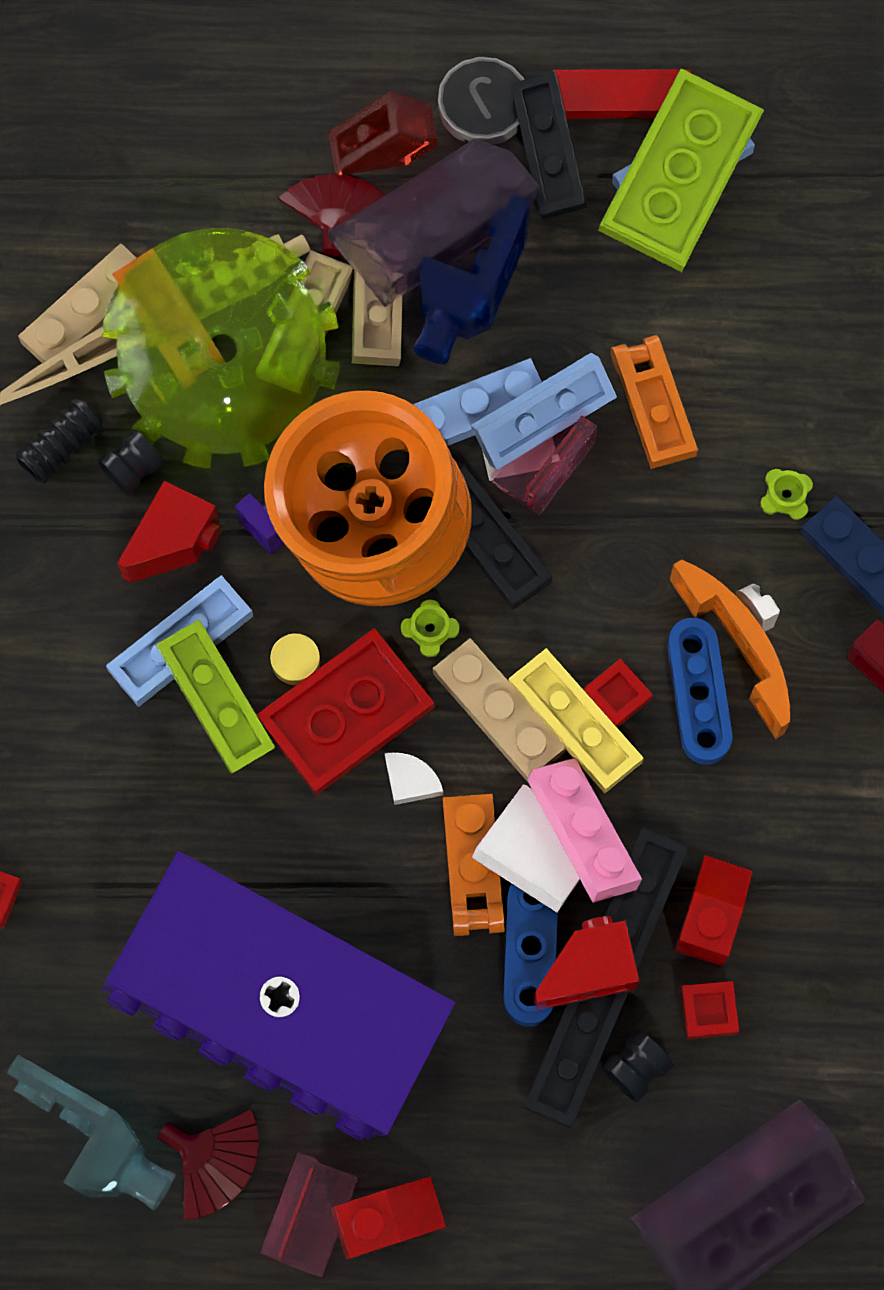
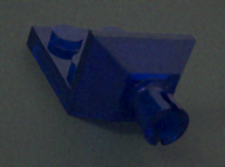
(466, 302)

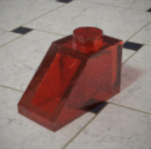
(383, 135)

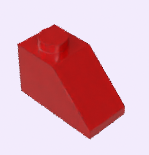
(170, 534)
(714, 911)
(591, 965)
(388, 1217)

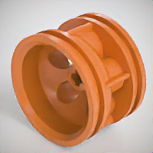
(361, 431)

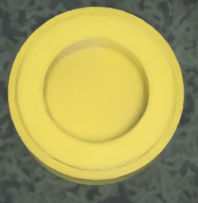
(294, 658)

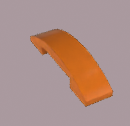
(705, 593)

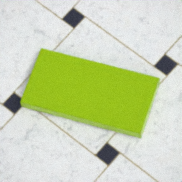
(681, 170)

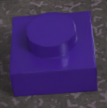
(256, 521)

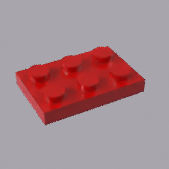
(345, 711)

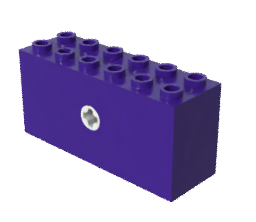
(346, 1024)

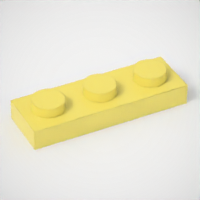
(576, 720)

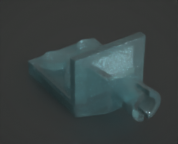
(112, 1155)

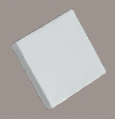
(528, 852)

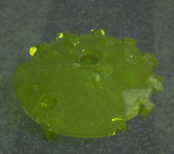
(209, 288)

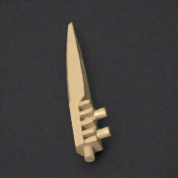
(92, 350)

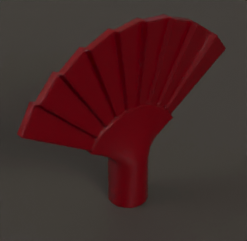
(330, 202)
(214, 1162)

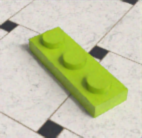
(215, 696)

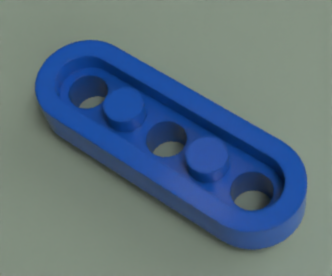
(704, 671)
(525, 970)

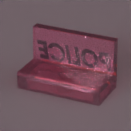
(544, 469)
(303, 1222)

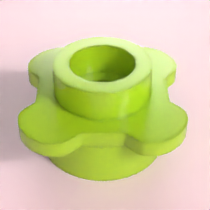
(789, 481)
(426, 614)

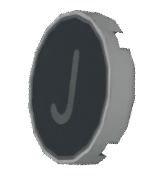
(479, 100)

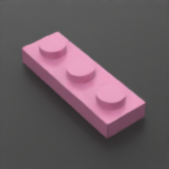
(584, 830)

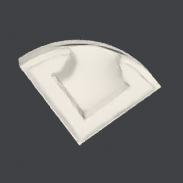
(761, 607)
(411, 778)

